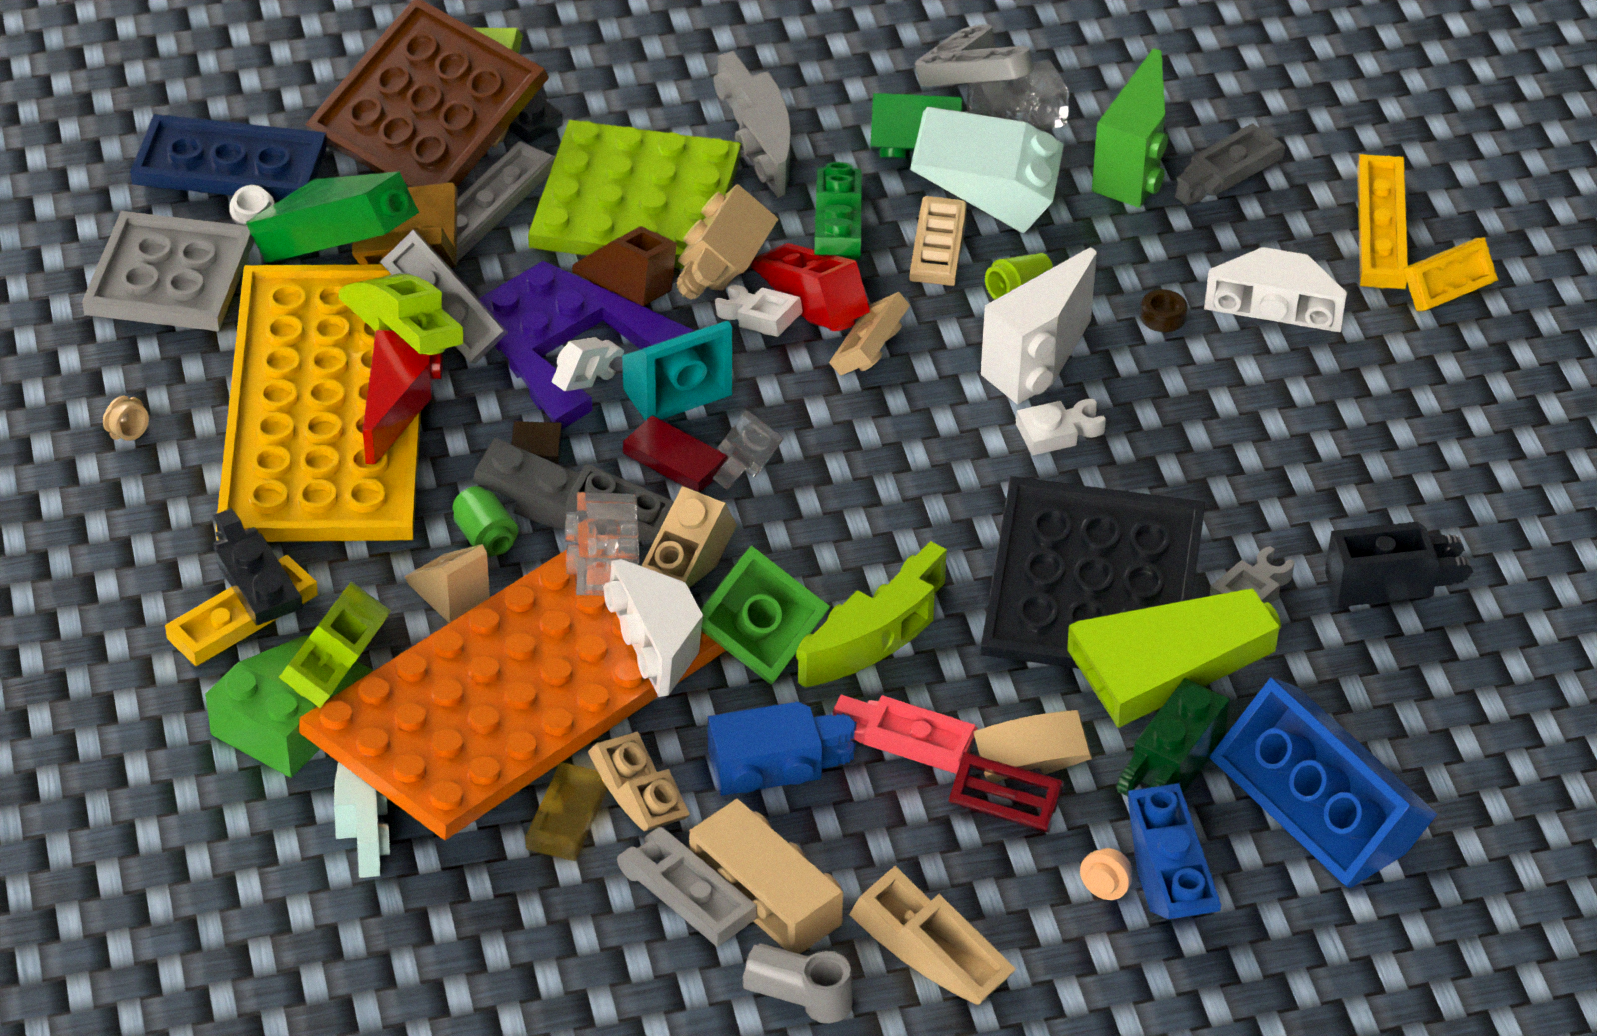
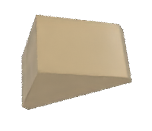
(453, 581)

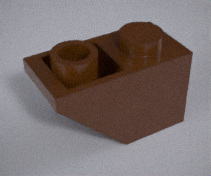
(632, 266)

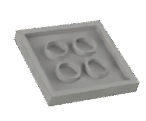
(168, 271)

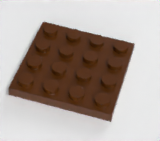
(427, 98)

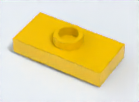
(1450, 274)

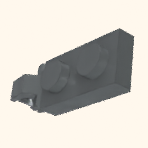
(1228, 163)

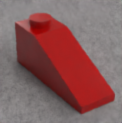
(827, 284)
(396, 391)

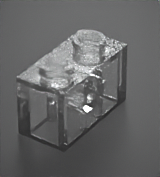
(1034, 98)
(602, 531)

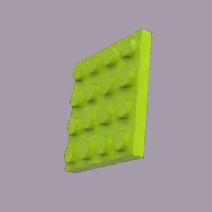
(628, 178)

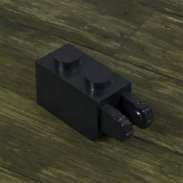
(1392, 563)

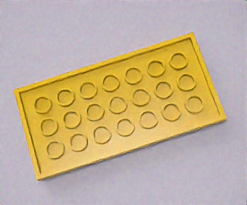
(300, 411)

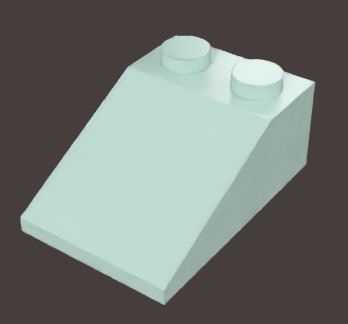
(989, 163)

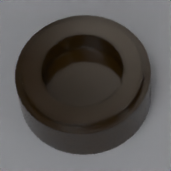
(1163, 310)

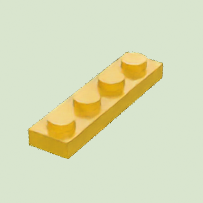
(1382, 221)

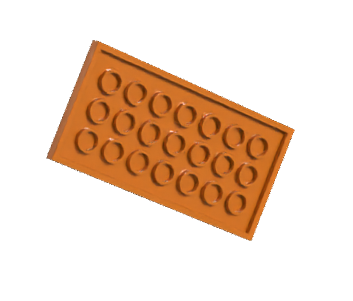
(489, 700)

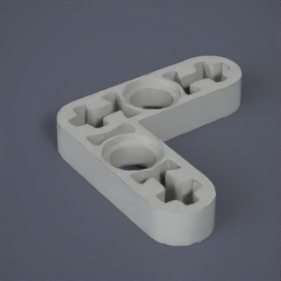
(972, 58)

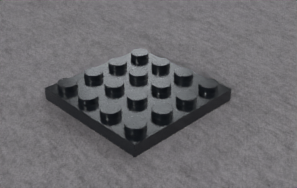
(1081, 557)

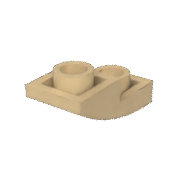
(1034, 742)
(640, 790)

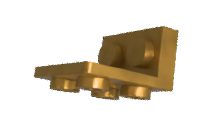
(434, 222)

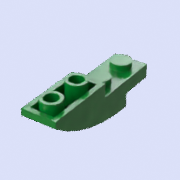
(838, 211)

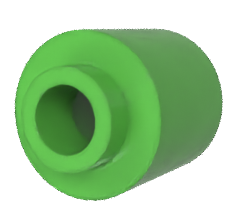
(484, 520)

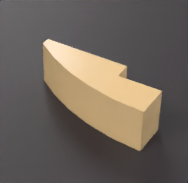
(931, 937)

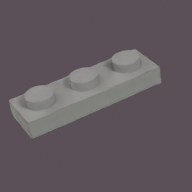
(419, 259)

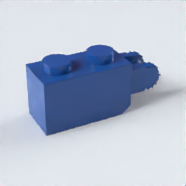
(776, 746)

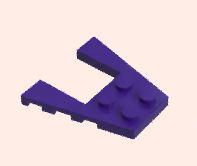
(550, 308)

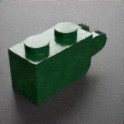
(1177, 739)

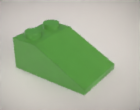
(1133, 138)
(262, 712)

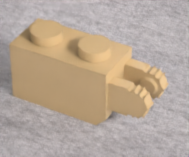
(723, 241)

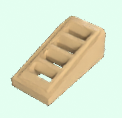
(939, 240)

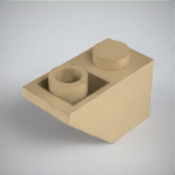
(691, 537)

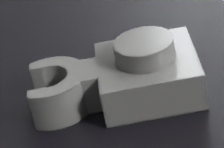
(1262, 577)

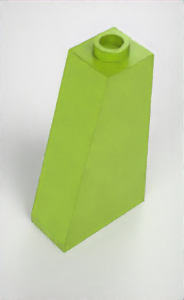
(1145, 653)

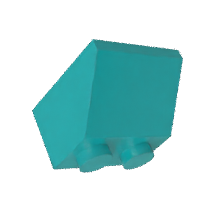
(680, 372)

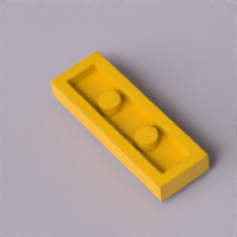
(224, 619)

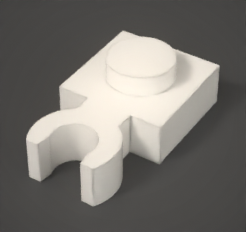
(761, 312)
(583, 361)
(1056, 428)

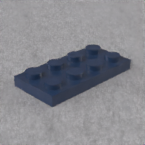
(226, 156)

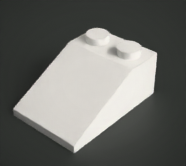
(1037, 327)

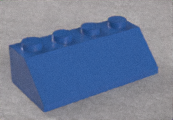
(1321, 784)

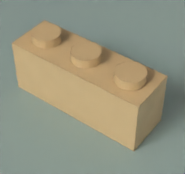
(791, 895)

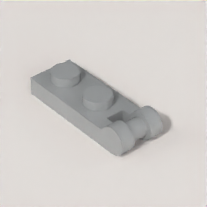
(688, 886)

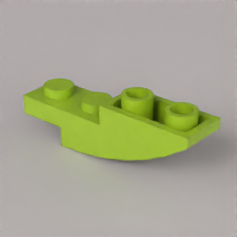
(408, 308)
(875, 627)
(335, 644)

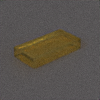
(566, 812)

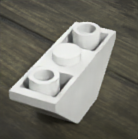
(1278, 289)
(657, 619)

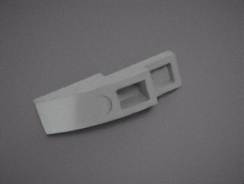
(761, 119)

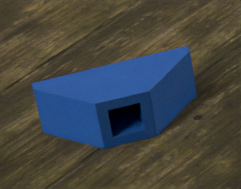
(1170, 854)

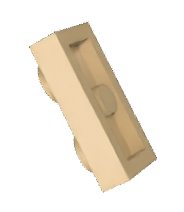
(869, 334)

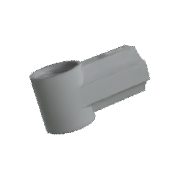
(816, 981)

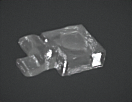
(748, 448)

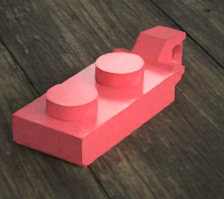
(909, 731)

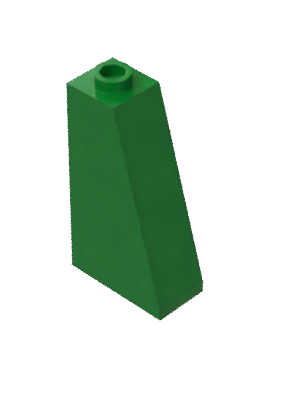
(332, 214)

